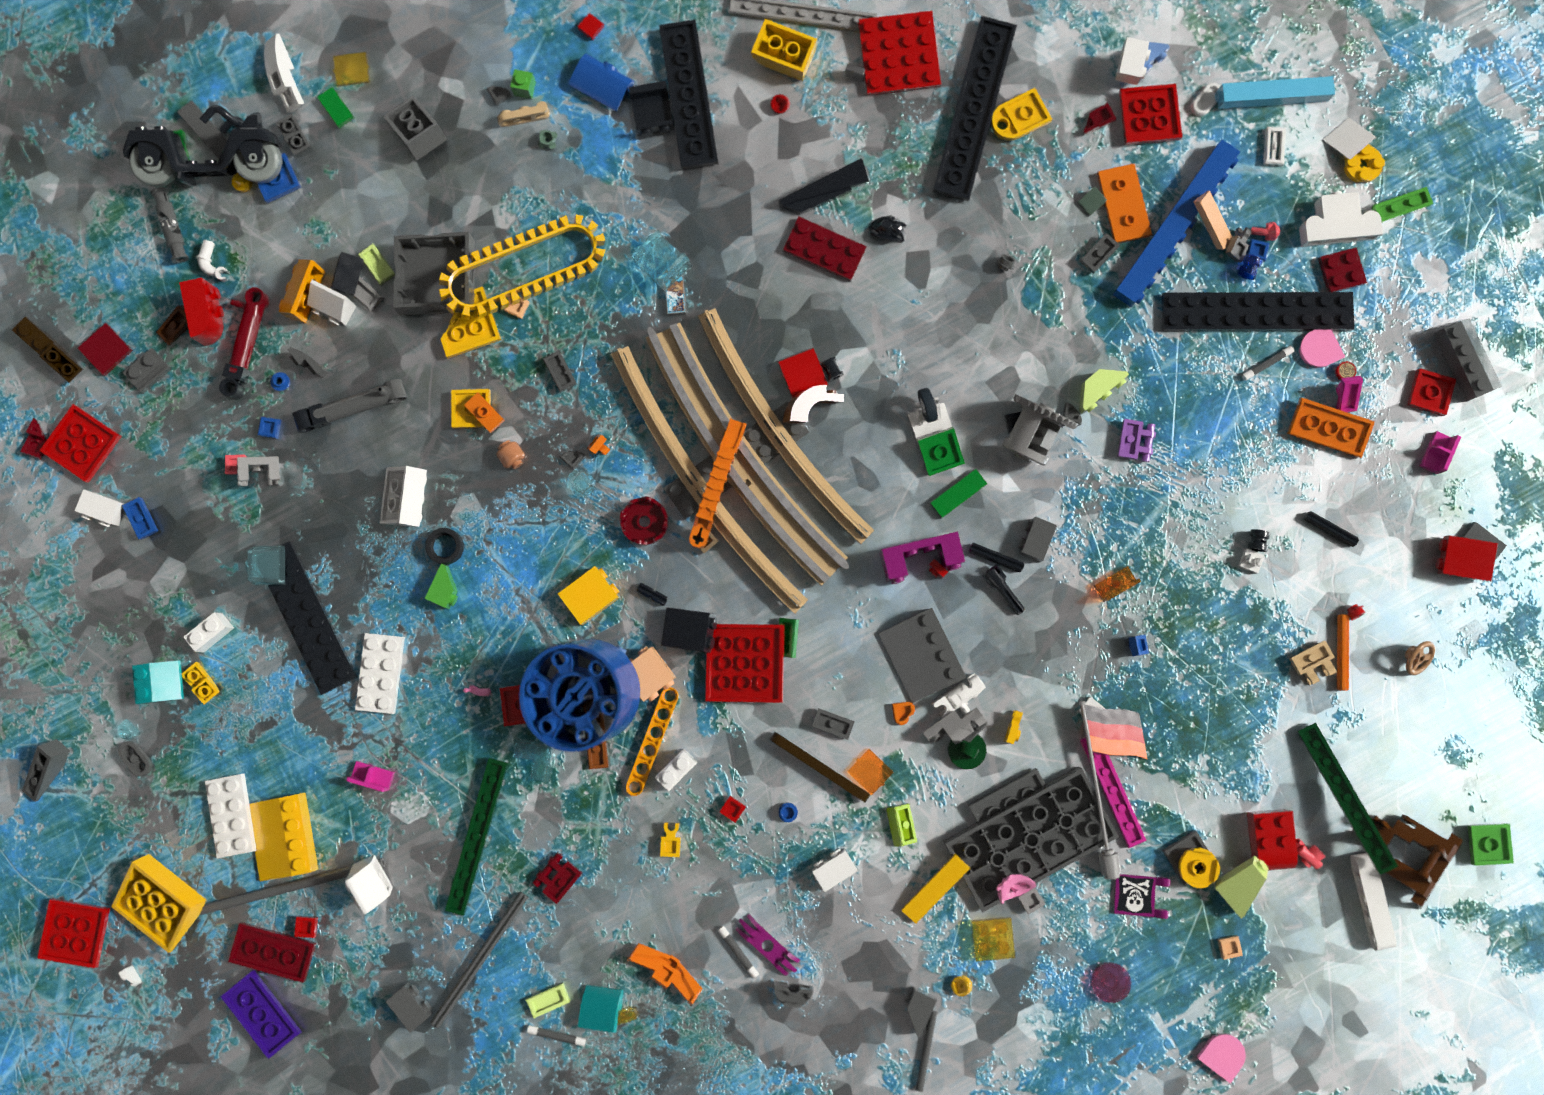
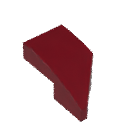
(1099, 118)
(34, 441)

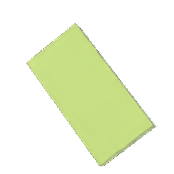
(376, 264)
(548, 1000)

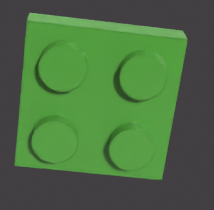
(1490, 844)

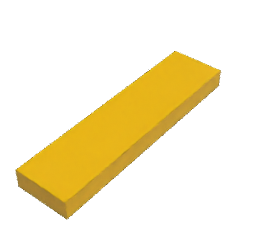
(935, 888)

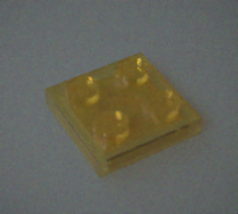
(993, 939)

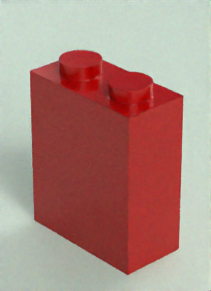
(1466, 558)

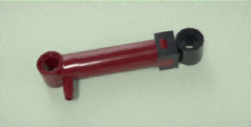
(244, 344)

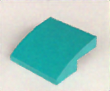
(600, 1008)

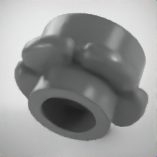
(1006, 262)

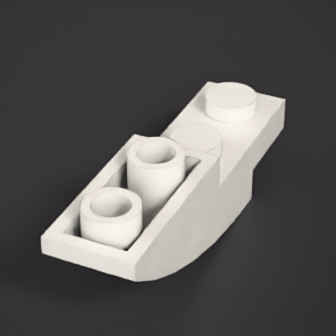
(278, 72)

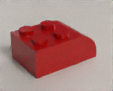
(202, 310)
(1273, 838)

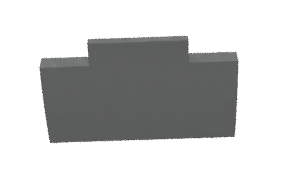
(1029, 831)

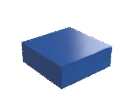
(1258, 249)
(269, 427)

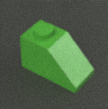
(443, 588)

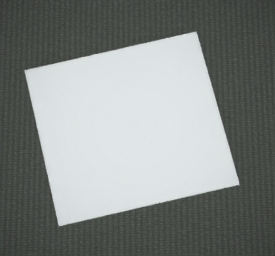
(1349, 138)

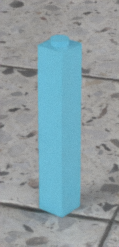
(1275, 92)

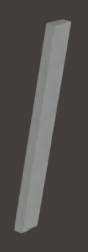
(799, 13)

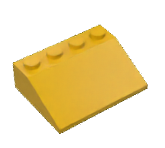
(283, 837)
(157, 902)

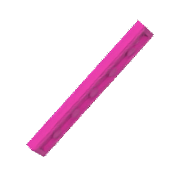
(1116, 798)

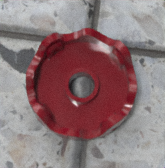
(635, 511)

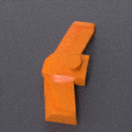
(666, 971)

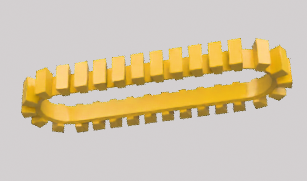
(510, 248)

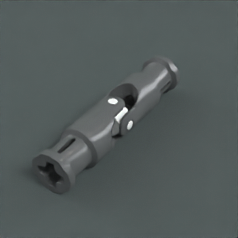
(168, 224)

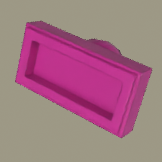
(1349, 393)

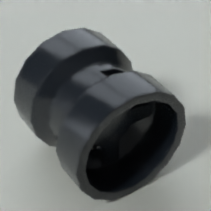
(1258, 540)

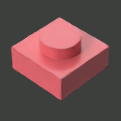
(231, 464)

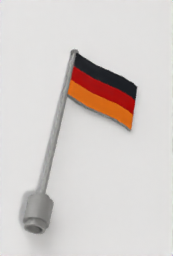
(1111, 734)

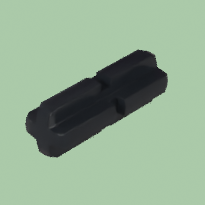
(654, 595)

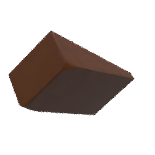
(174, 325)

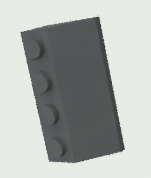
(1467, 359)

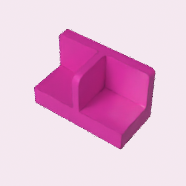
(1440, 452)
(371, 776)

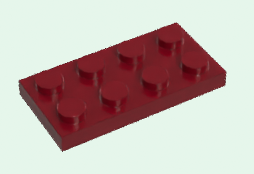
(824, 248)
(272, 952)

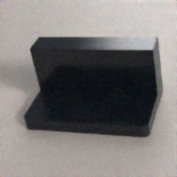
(347, 273)

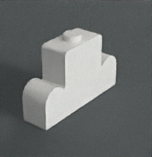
(1340, 221)

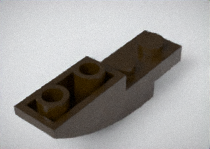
(48, 349)

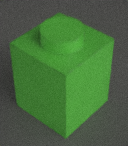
(523, 84)

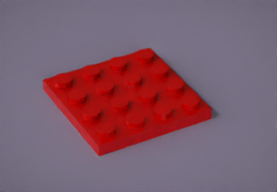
(899, 52)
(746, 664)

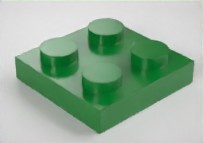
(940, 451)

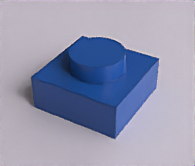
(1138, 645)

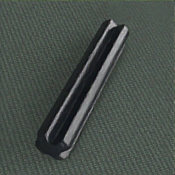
(1331, 529)
(996, 557)

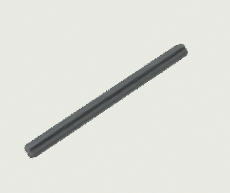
(479, 959)

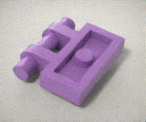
(1130, 440)

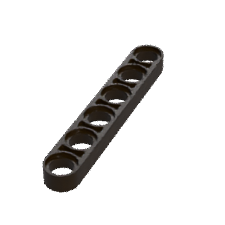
(820, 767)

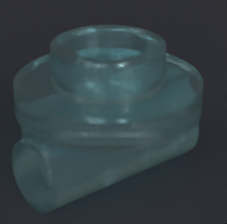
(127, 730)

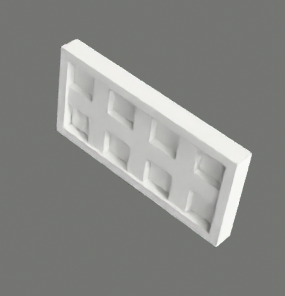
(380, 673)
(230, 816)

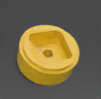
(241, 184)
(961, 985)

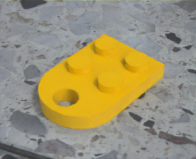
(1021, 116)

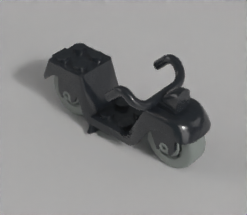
(250, 150)

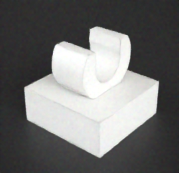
(1251, 561)

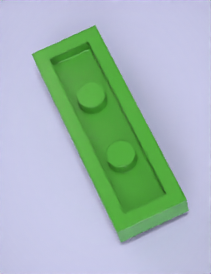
(1403, 204)

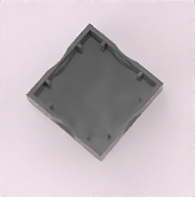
(418, 270)

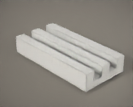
(1280, 162)

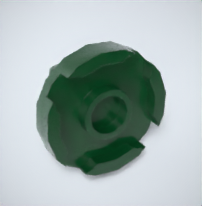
(967, 754)

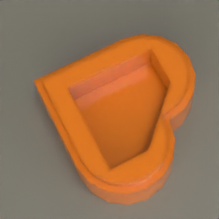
(902, 711)

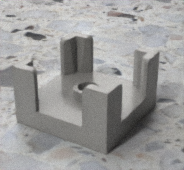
(257, 465)

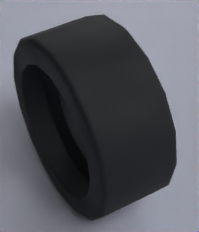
(429, 546)

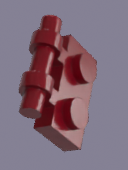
(562, 881)

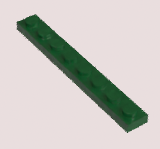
(1347, 799)
(476, 836)

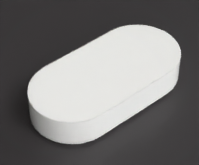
(1205, 100)

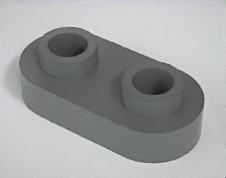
(134, 760)

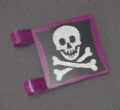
(1137, 895)

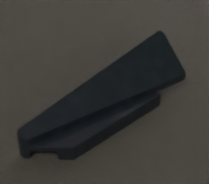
(826, 189)

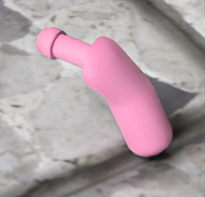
(477, 691)

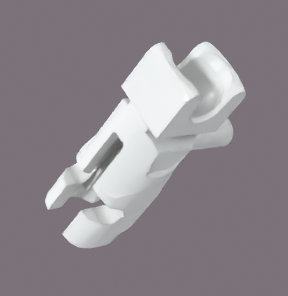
(959, 696)

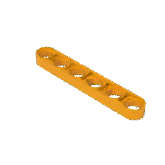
(649, 740)

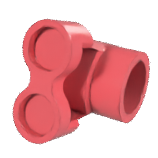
(1310, 856)

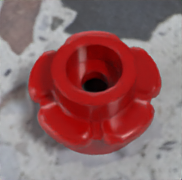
(1355, 611)

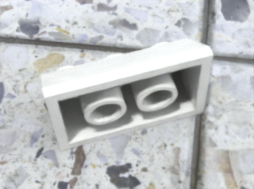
(403, 496)

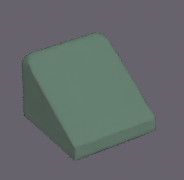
(1092, 201)

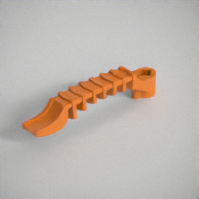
(718, 477)

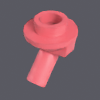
(1270, 232)

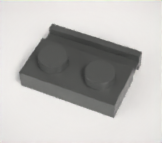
(147, 370)

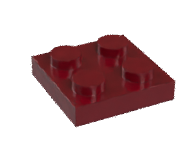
(1342, 270)

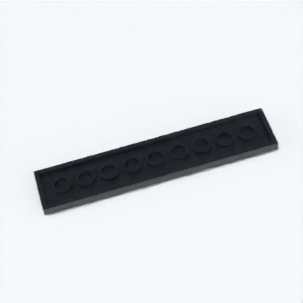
(974, 108)
(1257, 311)

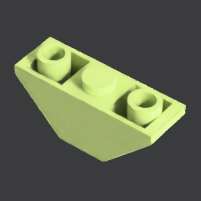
(1099, 387)

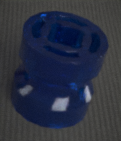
(1249, 267)

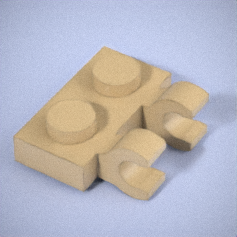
(1311, 658)

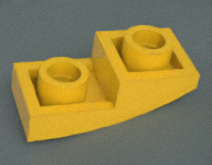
(201, 682)

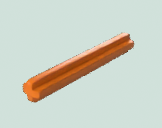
(1342, 652)

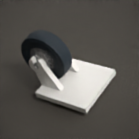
(928, 415)

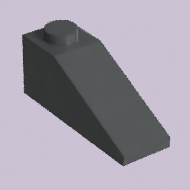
(45, 766)

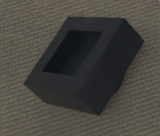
(1010, 420)

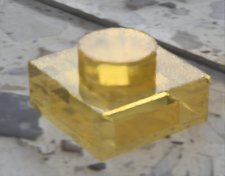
(627, 1014)

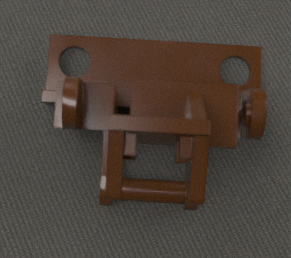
(1441, 855)

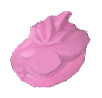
(1014, 886)

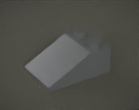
(415, 127)

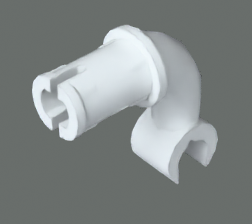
(204, 261)

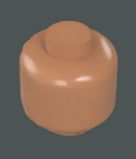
(510, 454)

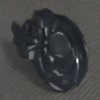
(888, 228)

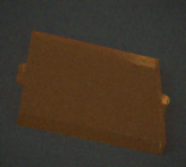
(870, 771)

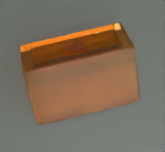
(1116, 584)

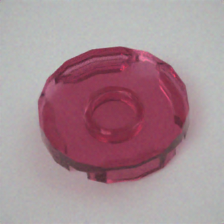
(1111, 982)

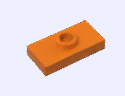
(484, 412)

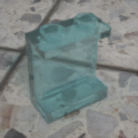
(661, 260)

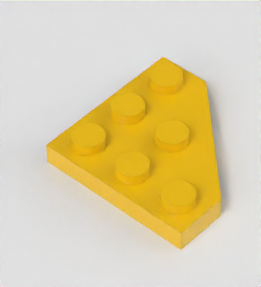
(470, 334)

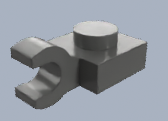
(1238, 247)

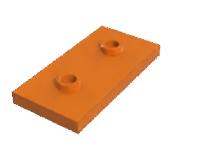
(1124, 203)
(1330, 427)

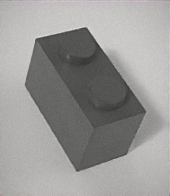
(1037, 539)
(409, 1006)

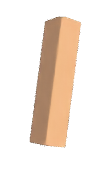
(1213, 220)

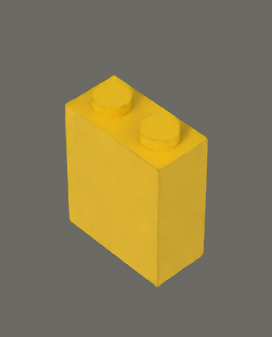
(589, 595)

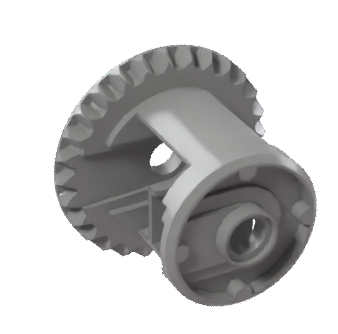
(1035, 431)

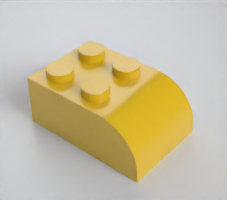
(784, 49)

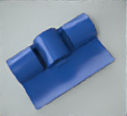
(600, 81)

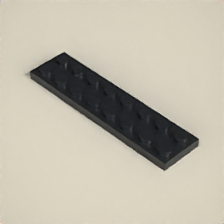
(688, 94)
(311, 626)

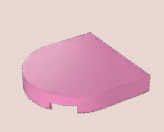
(1320, 348)
(1223, 1055)

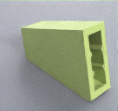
(1242, 884)

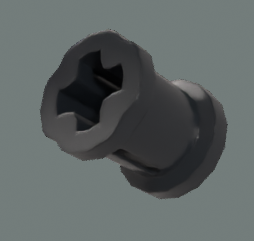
(832, 369)

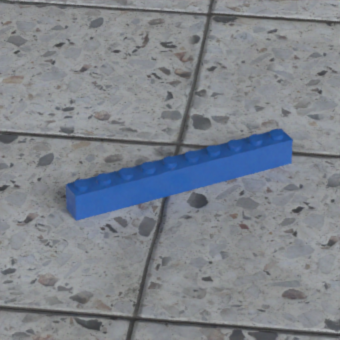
(1173, 227)

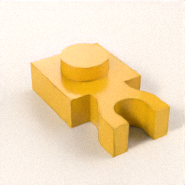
(1012, 732)
(670, 843)

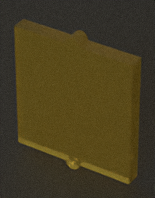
(351, 69)

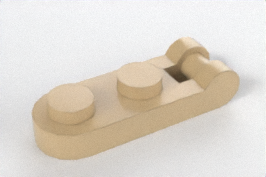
(523, 115)

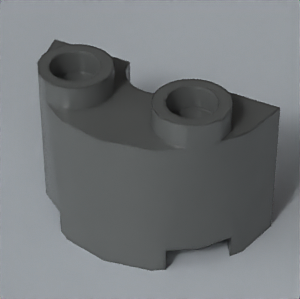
(792, 997)

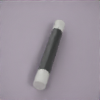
(1267, 363)
(738, 952)
(556, 1035)

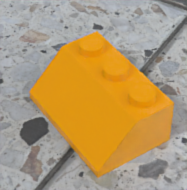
(297, 290)

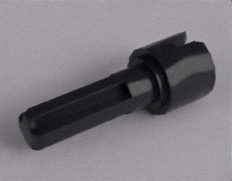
(996, 579)

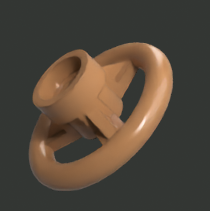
(1415, 656)

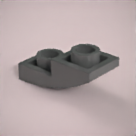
(293, 134)
(306, 361)

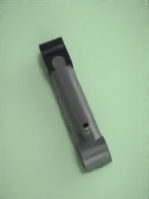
(323, 414)

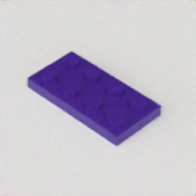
(261, 1014)

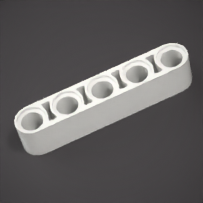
(1373, 903)

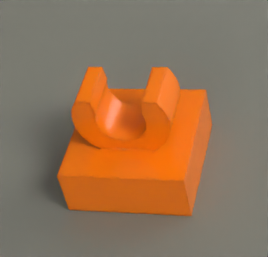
(598, 445)

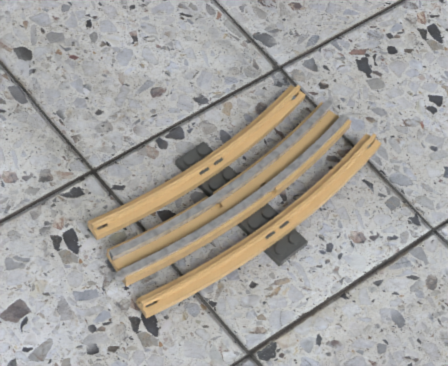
(748, 473)

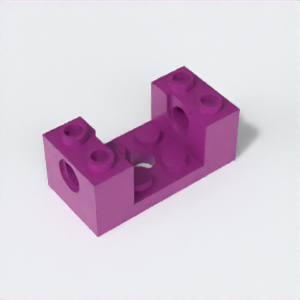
(948, 548)

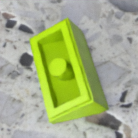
(901, 825)

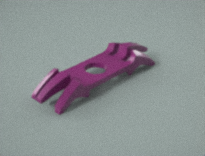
(759, 936)

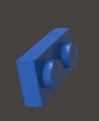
(140, 518)

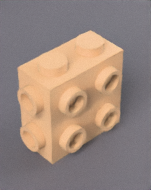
(652, 673)

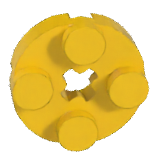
(1366, 174)
(1204, 877)

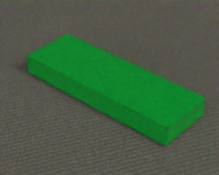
(958, 493)

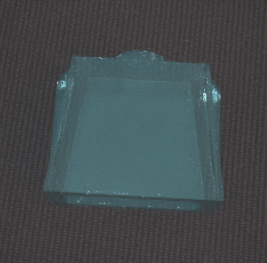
(266, 565)

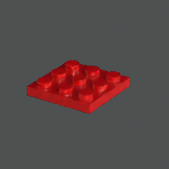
(1150, 114)
(80, 443)
(73, 933)

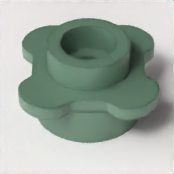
(543, 135)

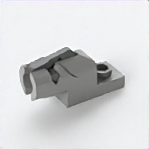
(957, 728)

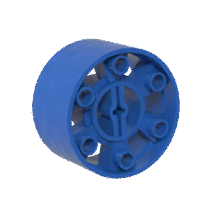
(567, 702)

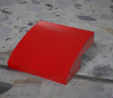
(802, 371)

